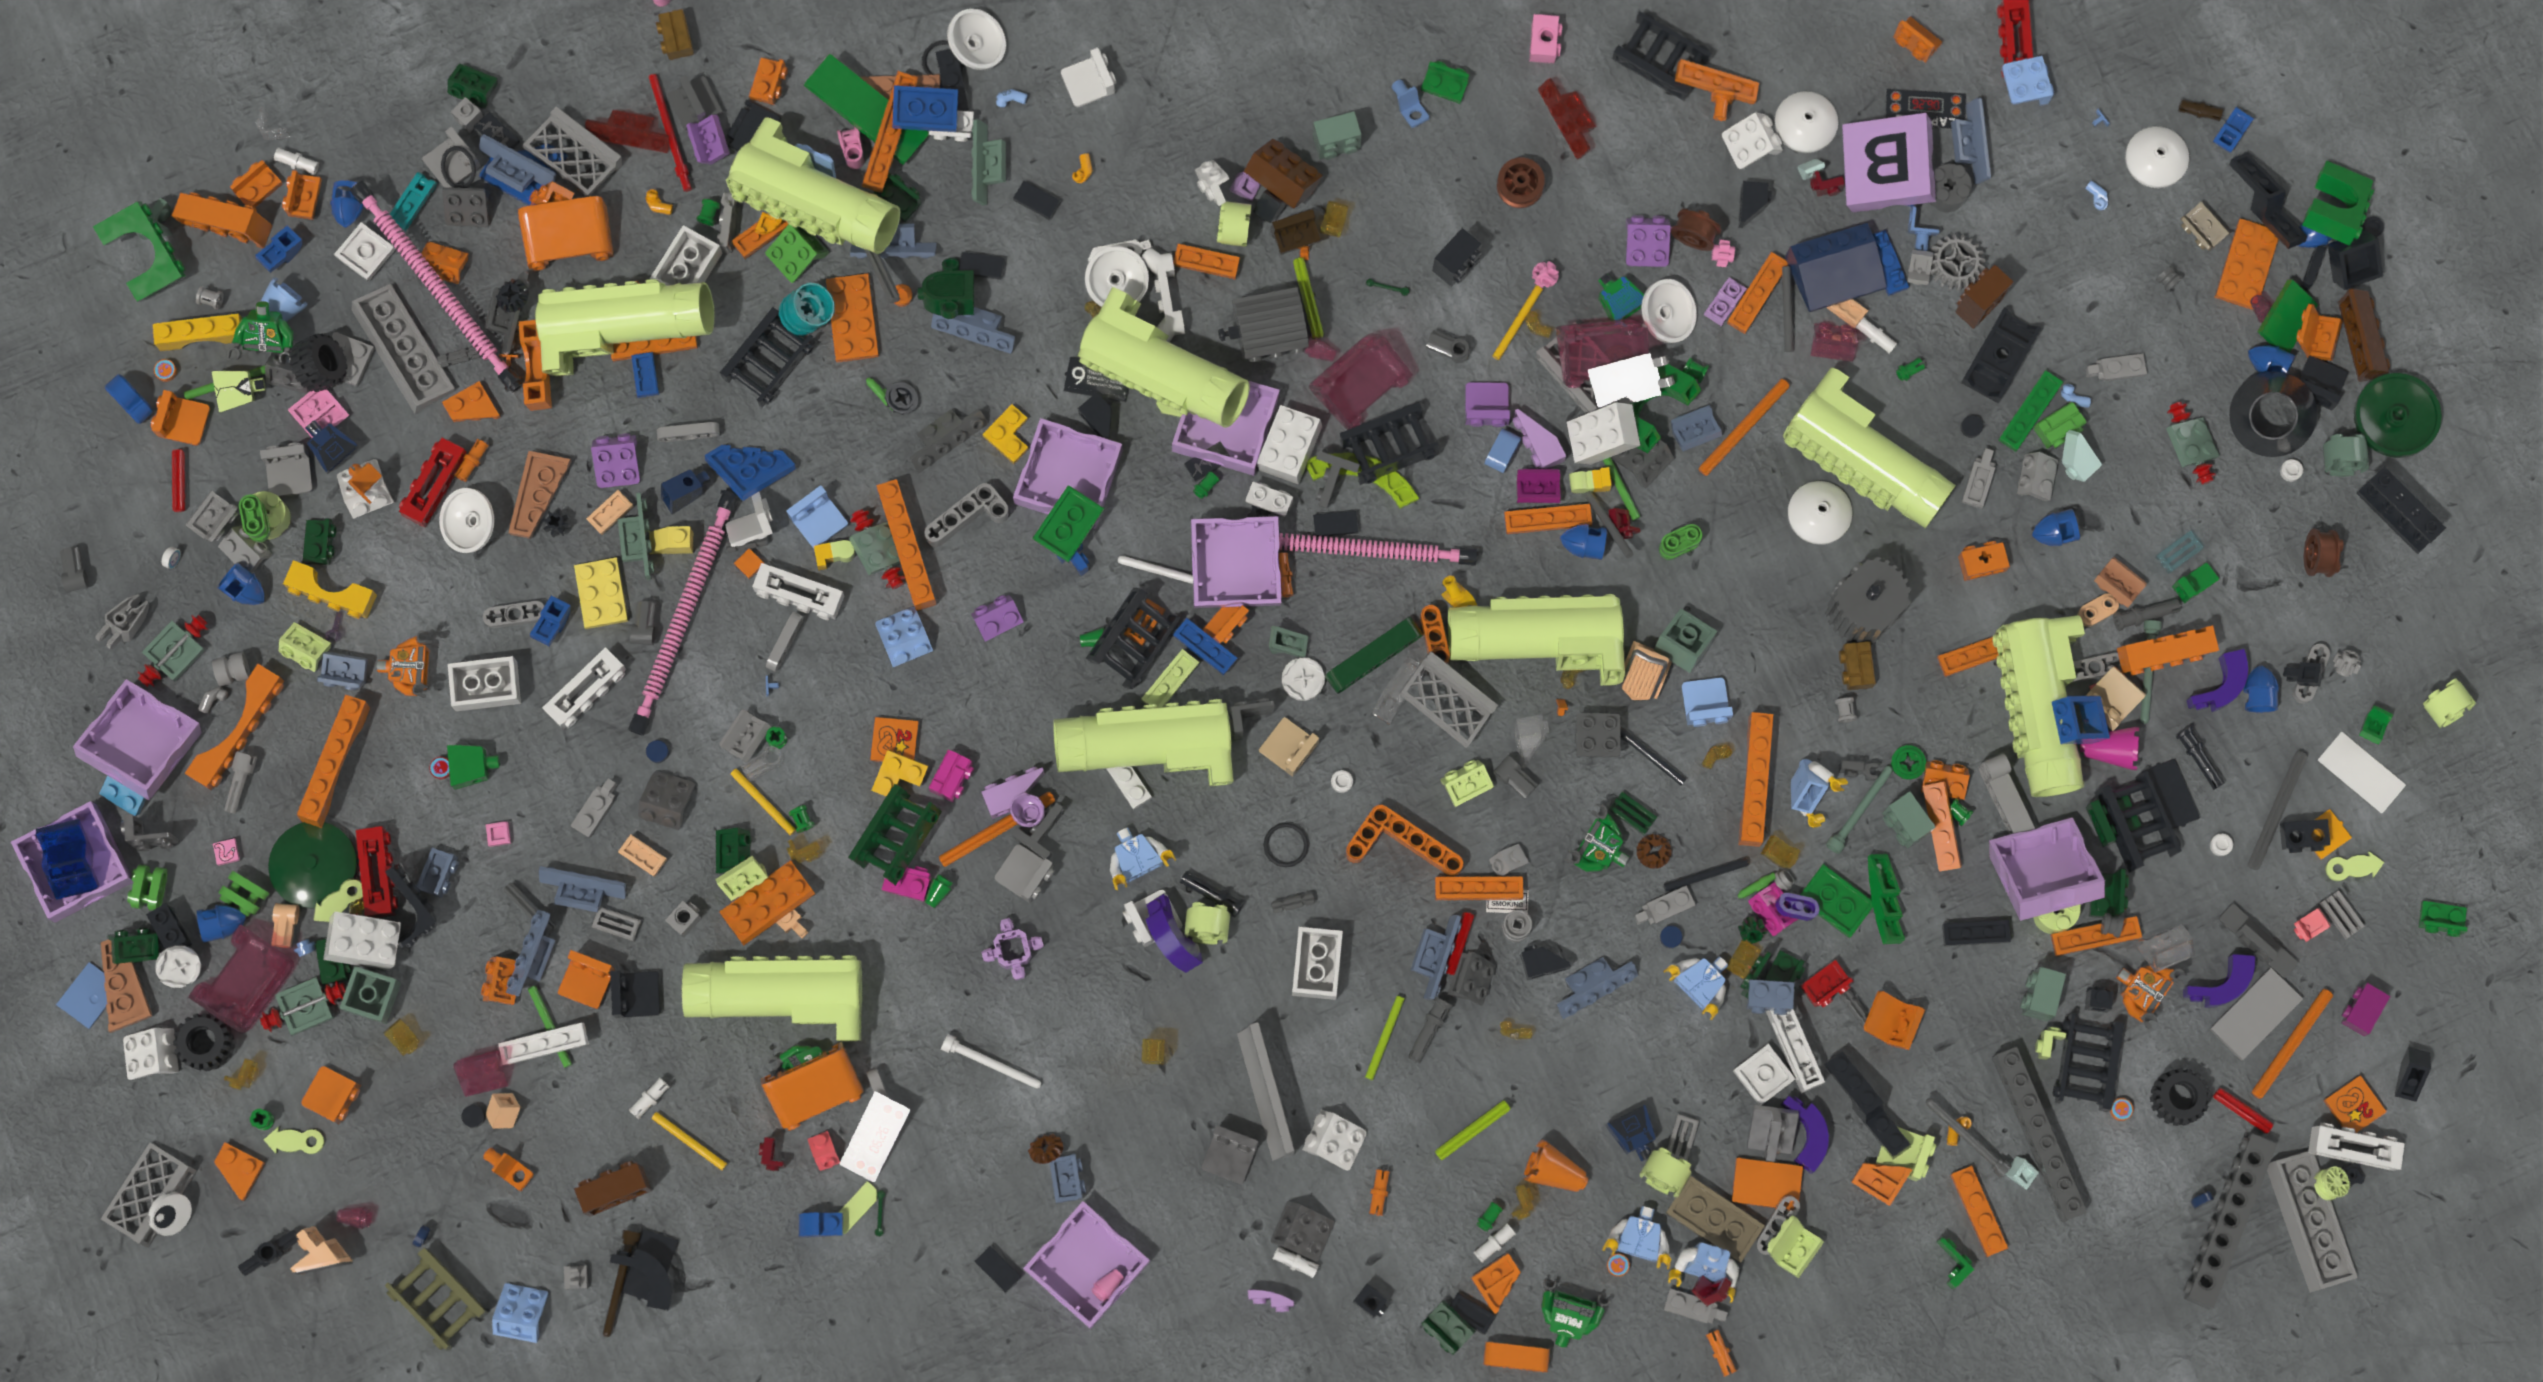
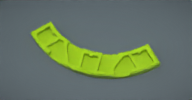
(1392, 483)

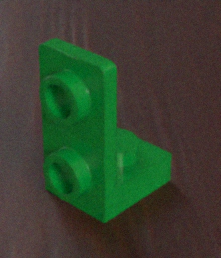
(2195, 582)
(1958, 1275)

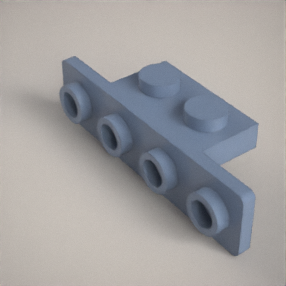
(1971, 141)
(513, 167)
(902, 245)
(977, 328)
(580, 890)
(1433, 954)
(533, 955)
(1593, 983)

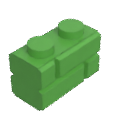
(2054, 427)

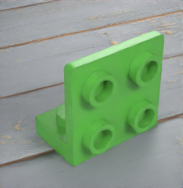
(795, 251)

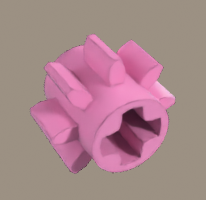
(1723, 253)
(1545, 274)

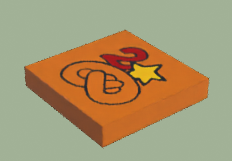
(895, 736)
(2355, 1105)

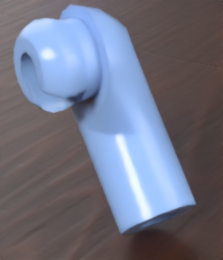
(1008, 95)
(2099, 194)
(2069, 396)

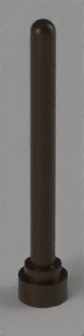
(629, 1240)

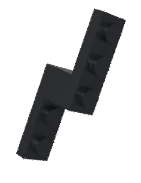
(2268, 200)
(1868, 1105)

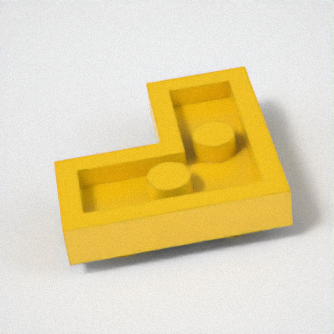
(1002, 433)
(895, 768)

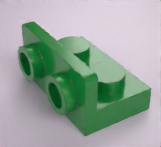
(1445, 82)
(2442, 917)

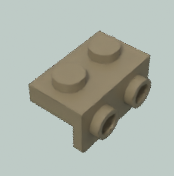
(2204, 226)

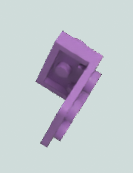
(1647, 241)
(1486, 404)
(615, 460)

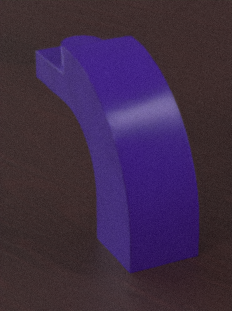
(2235, 673)
(1169, 938)
(2237, 980)
(1816, 1134)

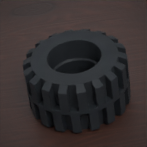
(318, 362)
(191, 1029)
(2193, 1084)

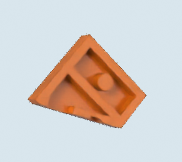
(470, 405)
(238, 1169)
(1881, 1180)
(1496, 1281)

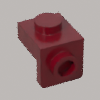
(1831, 187)
(1621, 520)
(766, 1150)
(1711, 1292)

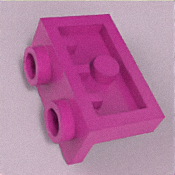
(912, 885)
(1765, 907)

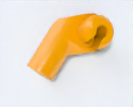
(1085, 170)
(655, 203)
(1952, 1137)

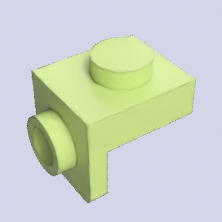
(2044, 1044)

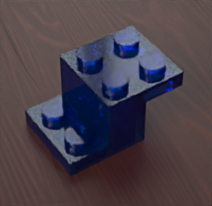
(67, 859)

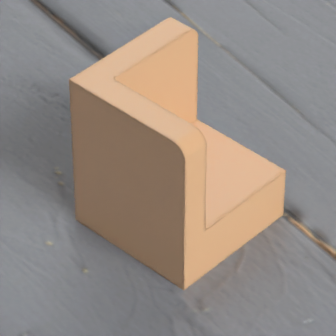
(502, 1110)

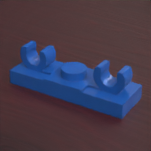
(1891, 267)
(1205, 646)

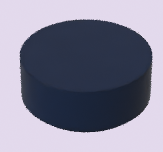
(657, 751)
(1670, 937)
(2202, 1199)
(421, 1236)

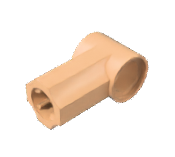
(284, 918)

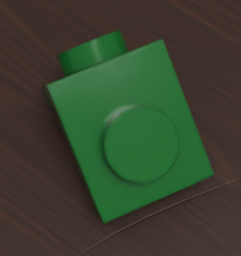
(2375, 724)

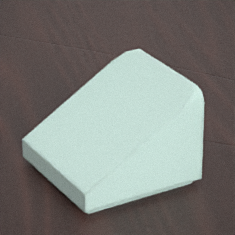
(1808, 168)
(2022, 1172)

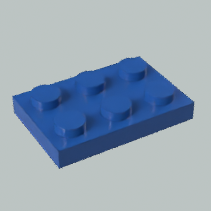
(925, 109)

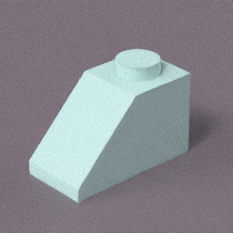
(2079, 457)

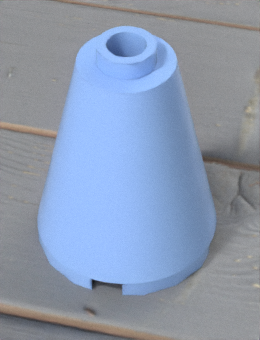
(283, 299)

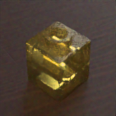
(1153, 1051)

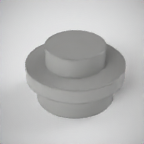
(1784, 880)

